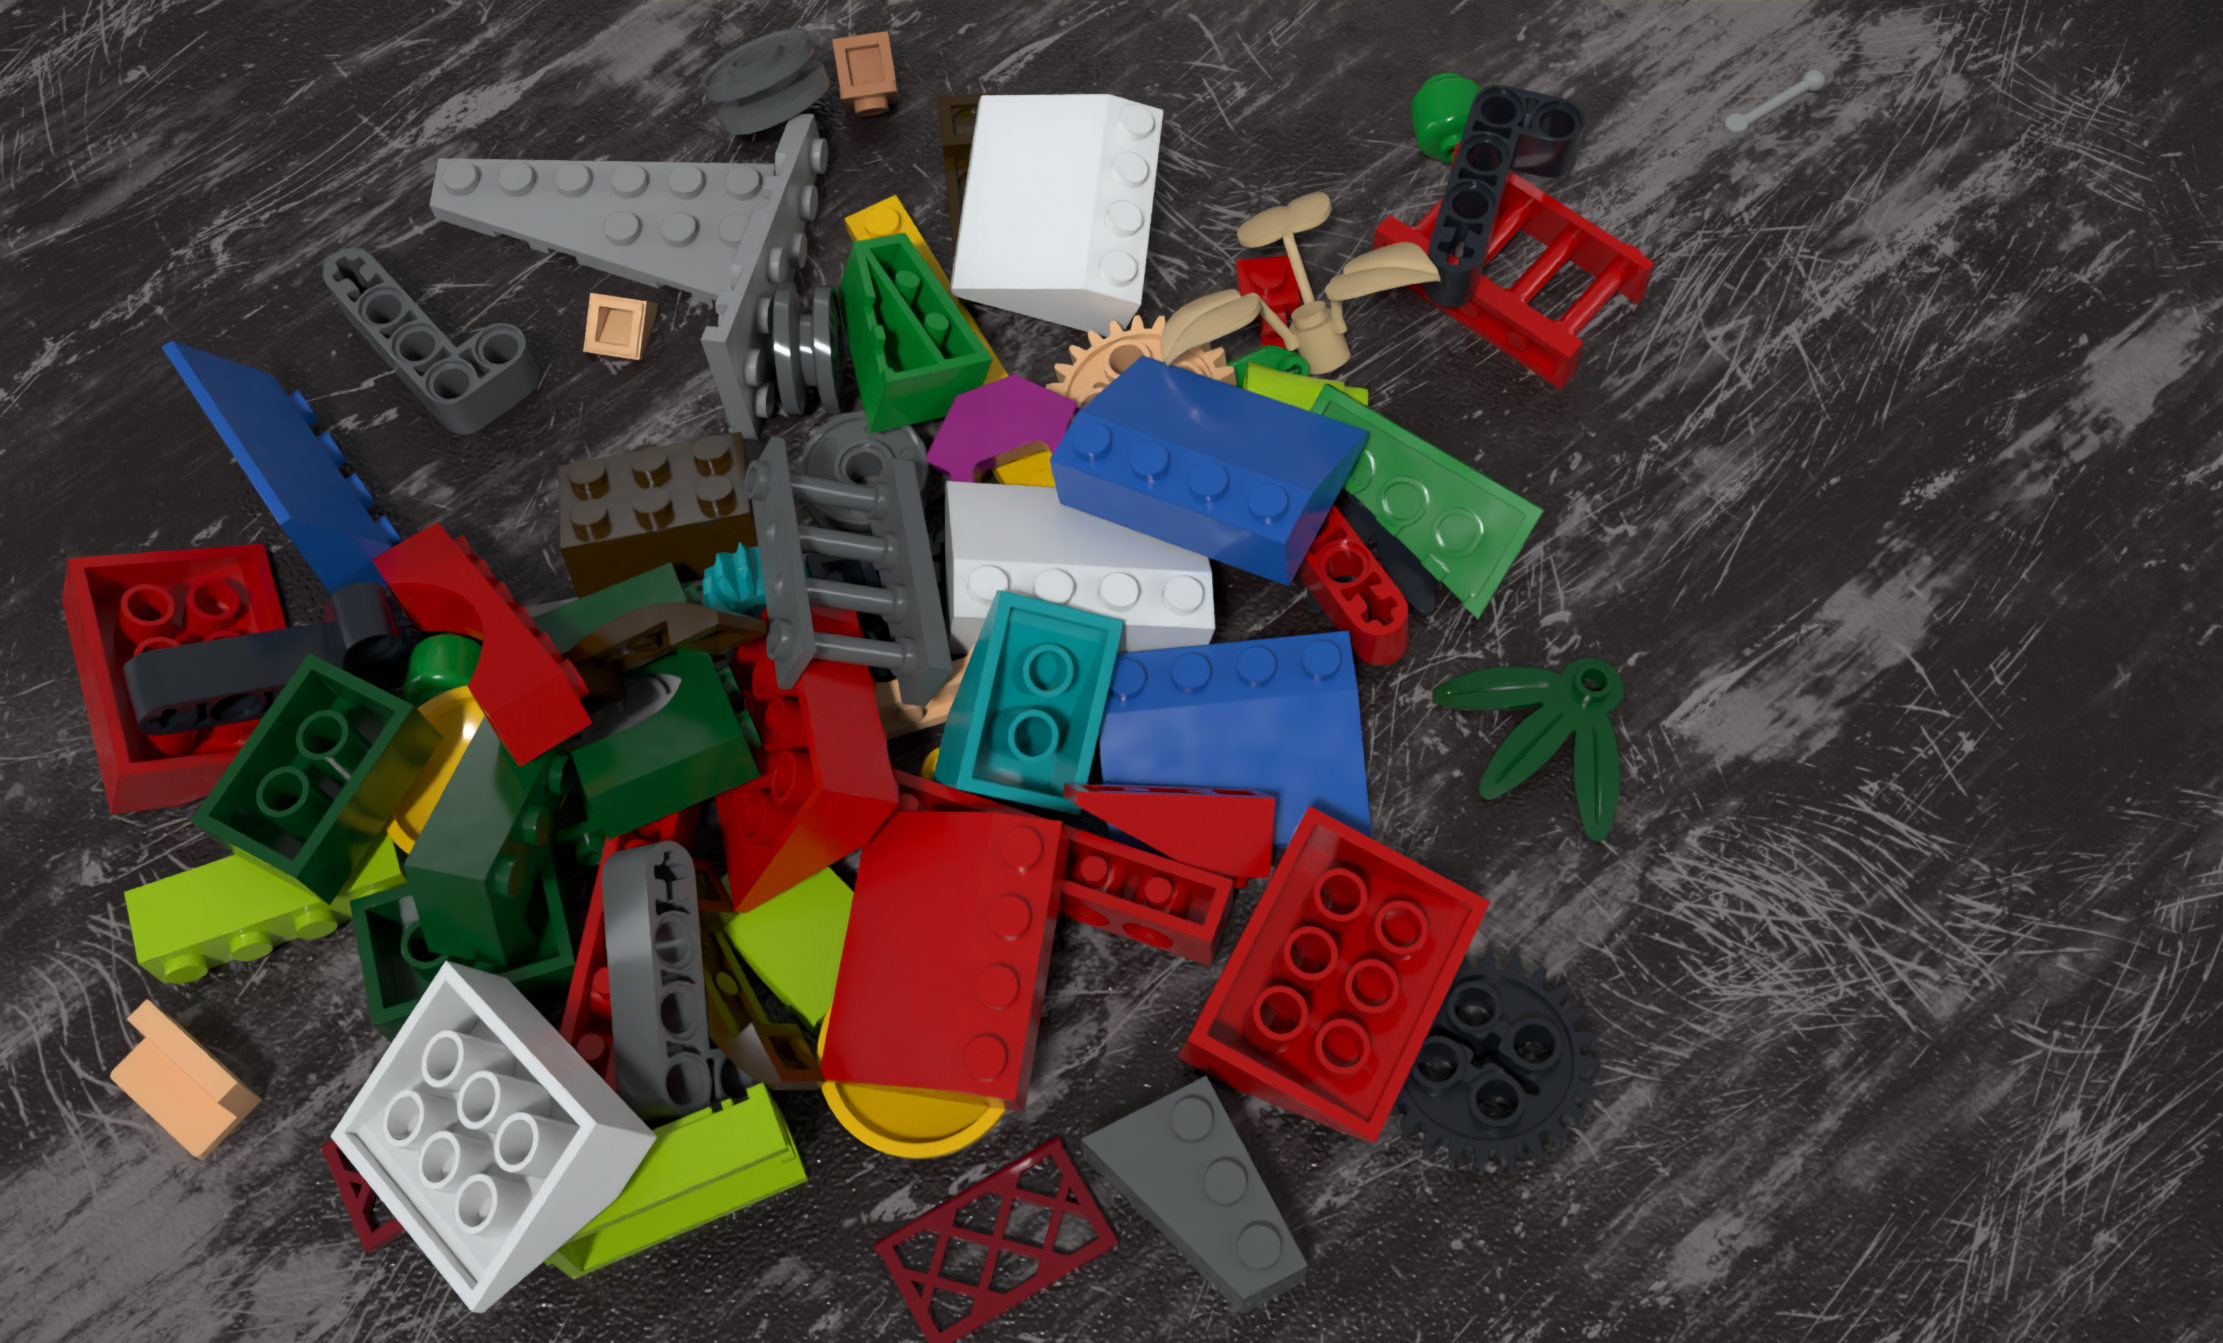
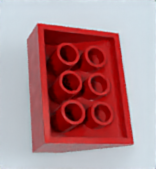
(150, 603)
(819, 765)
(947, 957)
(1335, 978)

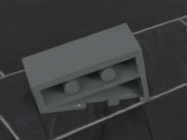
(1202, 1192)

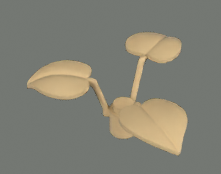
(1315, 328)

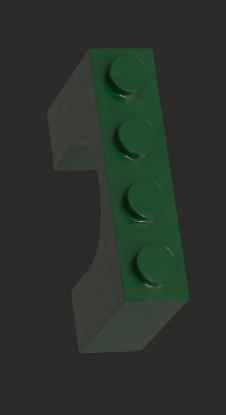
(684, 749)

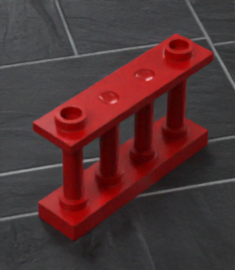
(1503, 313)

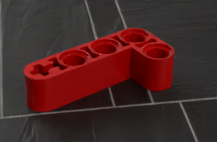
(1342, 553)

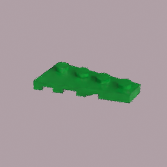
(1435, 504)

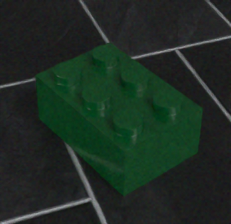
(318, 778)
(401, 968)

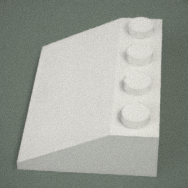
(1059, 207)
(1053, 553)
(488, 1134)

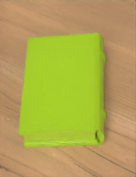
(796, 943)

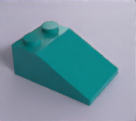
(1030, 703)

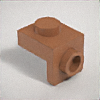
(866, 73)

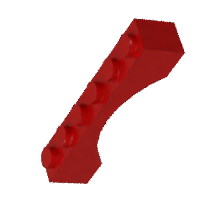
(520, 675)

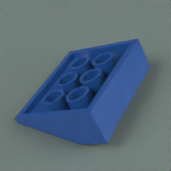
(290, 466)
(1206, 467)
(1241, 718)

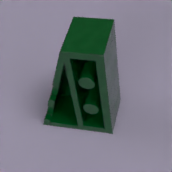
(486, 848)

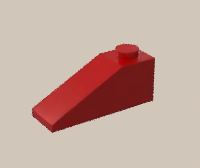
(1198, 826)

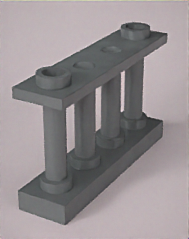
(897, 549)

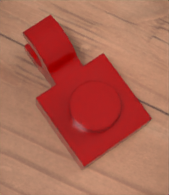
(1275, 284)

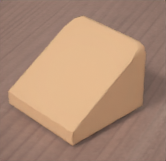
(619, 326)

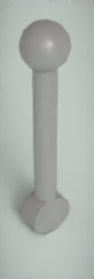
(1736, 124)

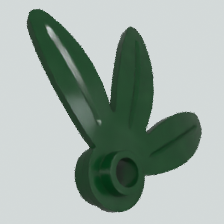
(1564, 710)

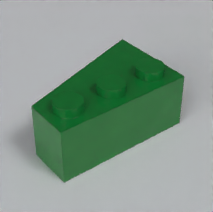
(905, 335)

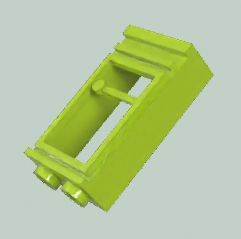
(689, 1178)

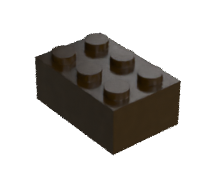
(654, 510)

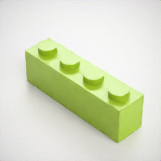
(242, 911)

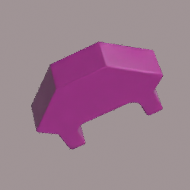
(998, 427)

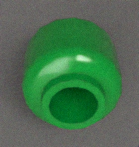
(1441, 113)
(440, 666)

